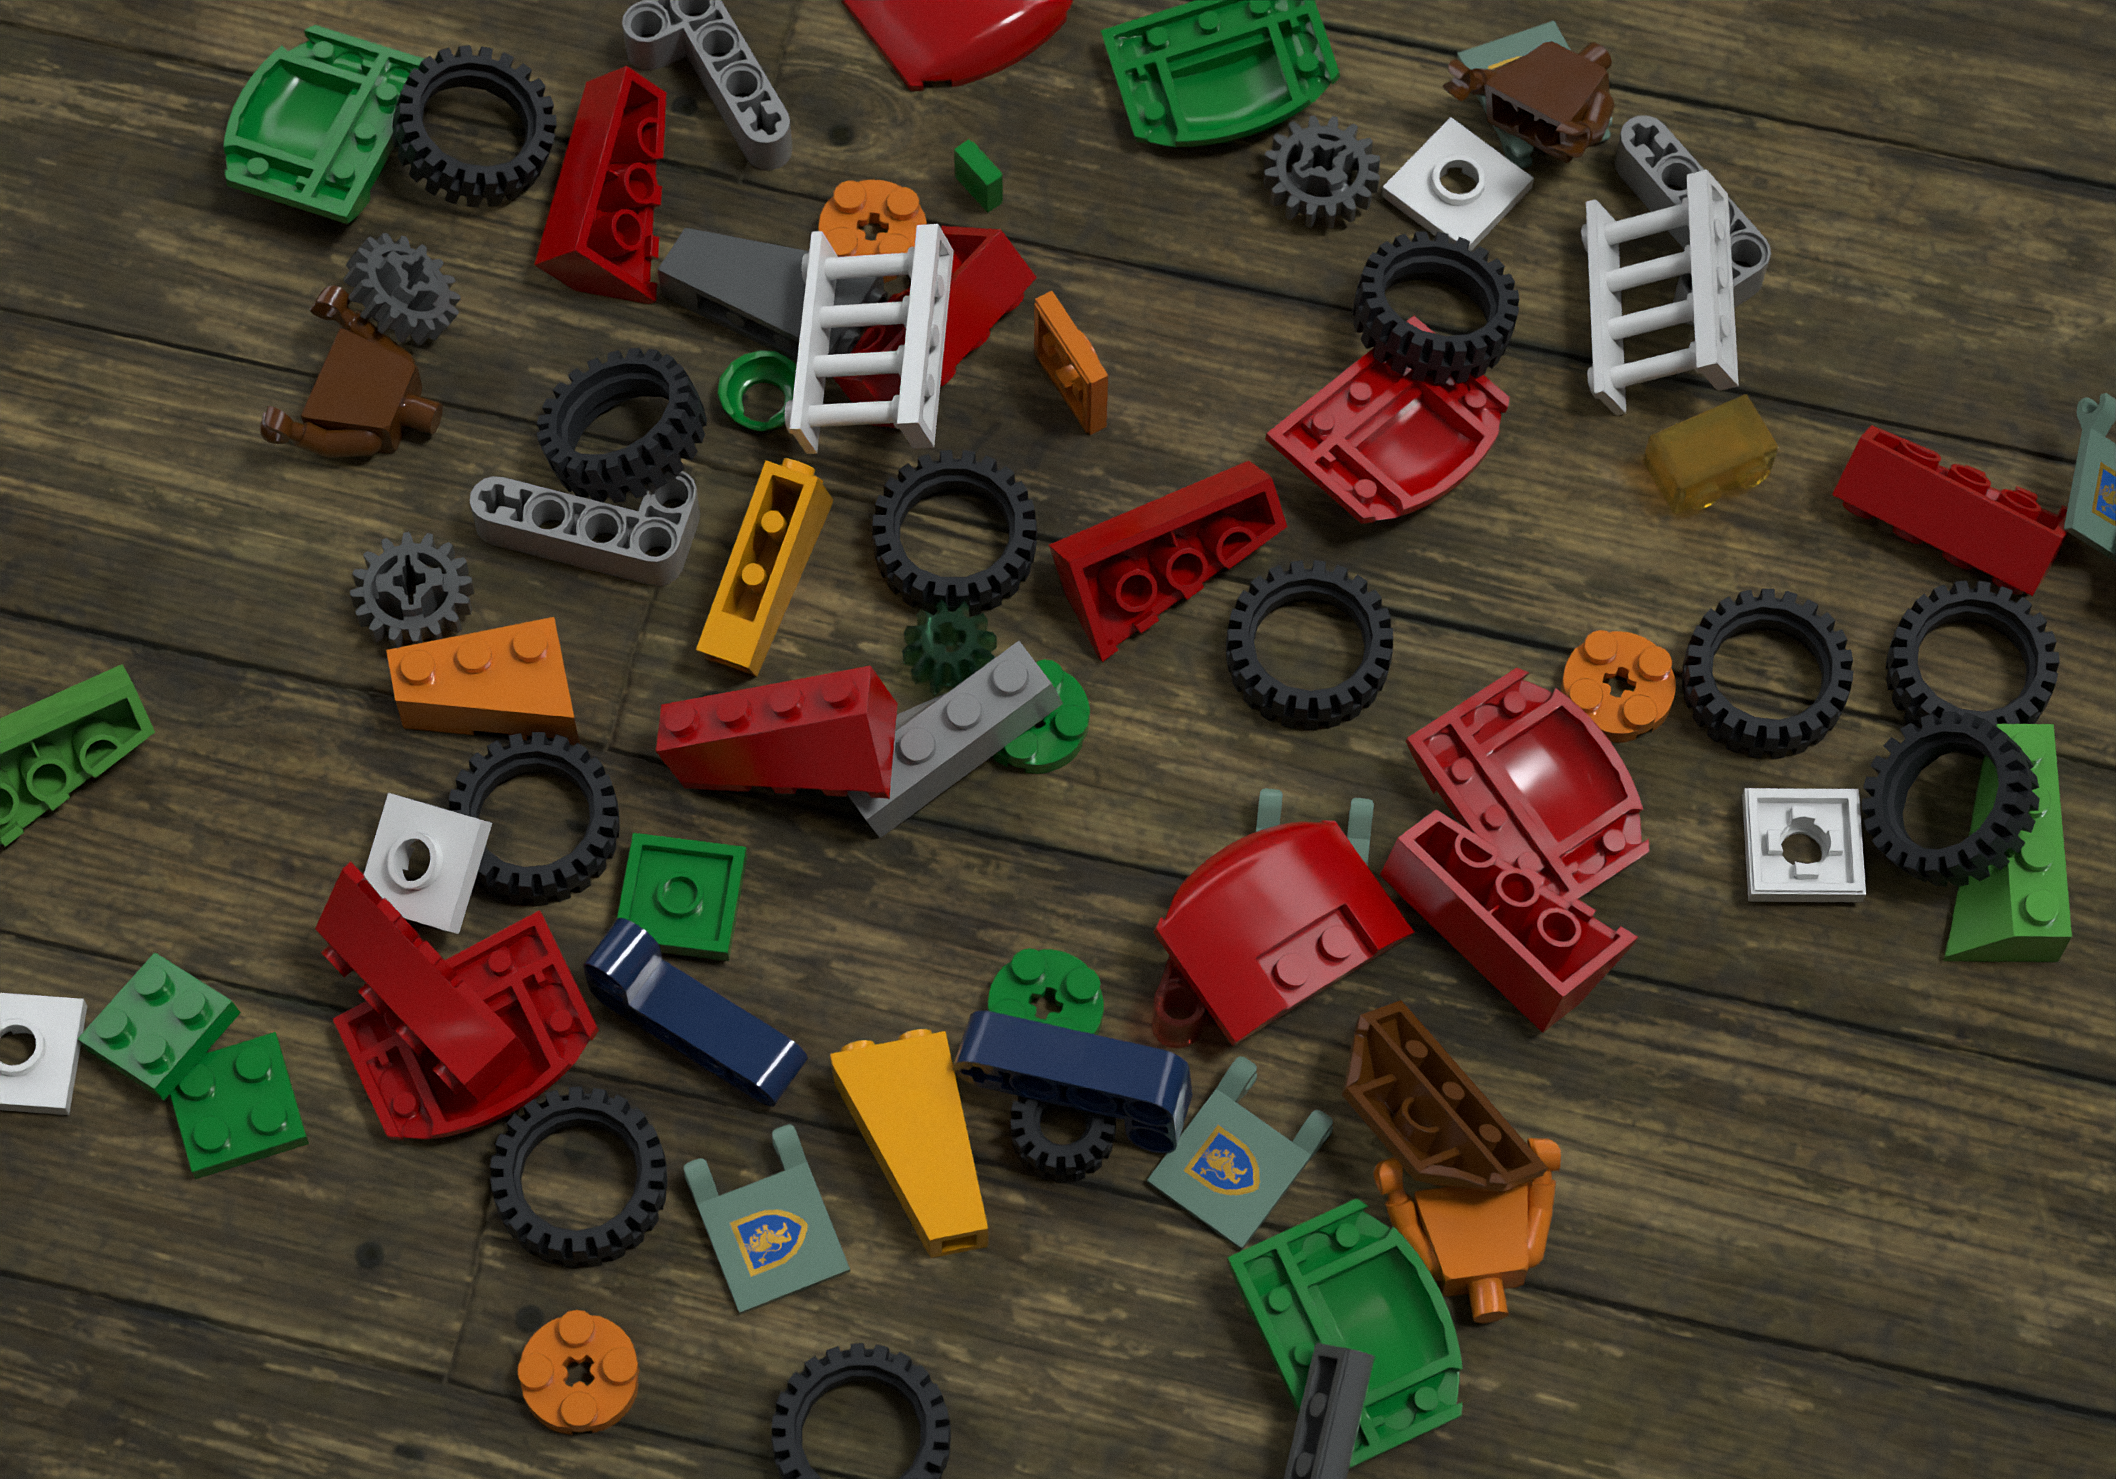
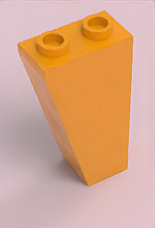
(765, 565)
(917, 1131)

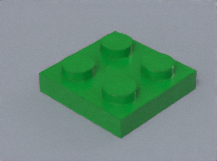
(684, 893)
(159, 1026)
(238, 1107)

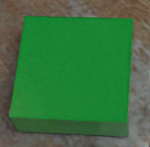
(978, 175)

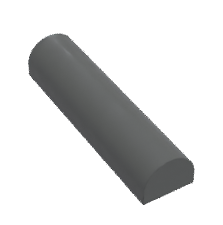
(1329, 1413)

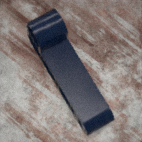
(691, 1018)
(1080, 1072)

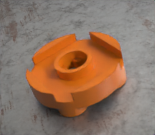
(866, 203)
(1630, 657)
(581, 1407)

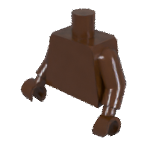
(1545, 97)
(361, 395)

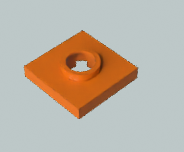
(1070, 363)

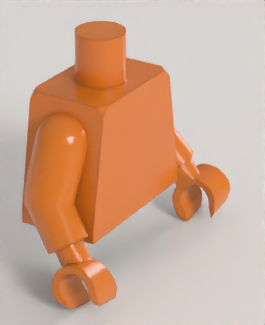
(1476, 1237)

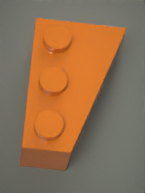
(486, 682)

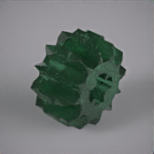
(927, 644)

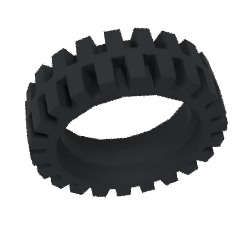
(498, 79)
(1425, 350)
(641, 461)
(954, 475)
(1323, 587)
(1980, 607)
(1777, 615)
(554, 758)
(1998, 830)
(568, 1111)
(861, 1365)

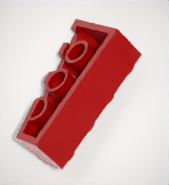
(608, 190)
(984, 285)
(1952, 510)
(1163, 551)
(786, 736)
(1503, 919)
(418, 987)

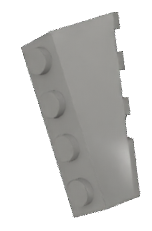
(959, 732)

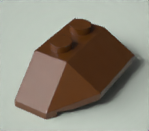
(1430, 1108)

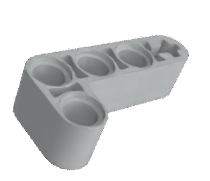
(722, 76)
(1653, 158)
(511, 511)

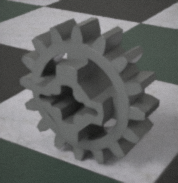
(1321, 173)
(402, 288)
(386, 587)

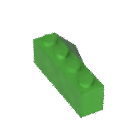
(63, 743)
(2025, 905)

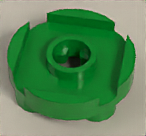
(1063, 729)
(1054, 974)

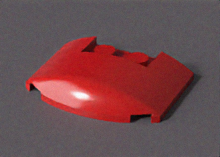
(956, 36)
(1388, 439)
(1535, 783)
(1277, 923)
(527, 987)

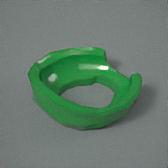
(751, 370)

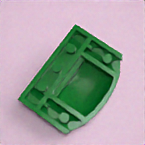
(1219, 68)
(317, 123)
(1364, 1290)

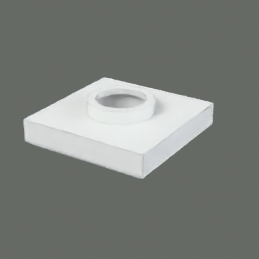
(1470, 215)
(1824, 815)
(455, 850)
(49, 1075)

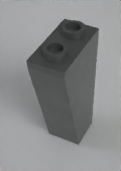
(755, 289)

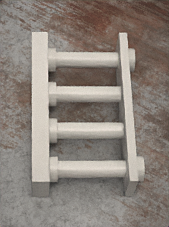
(1708, 305)
(917, 361)

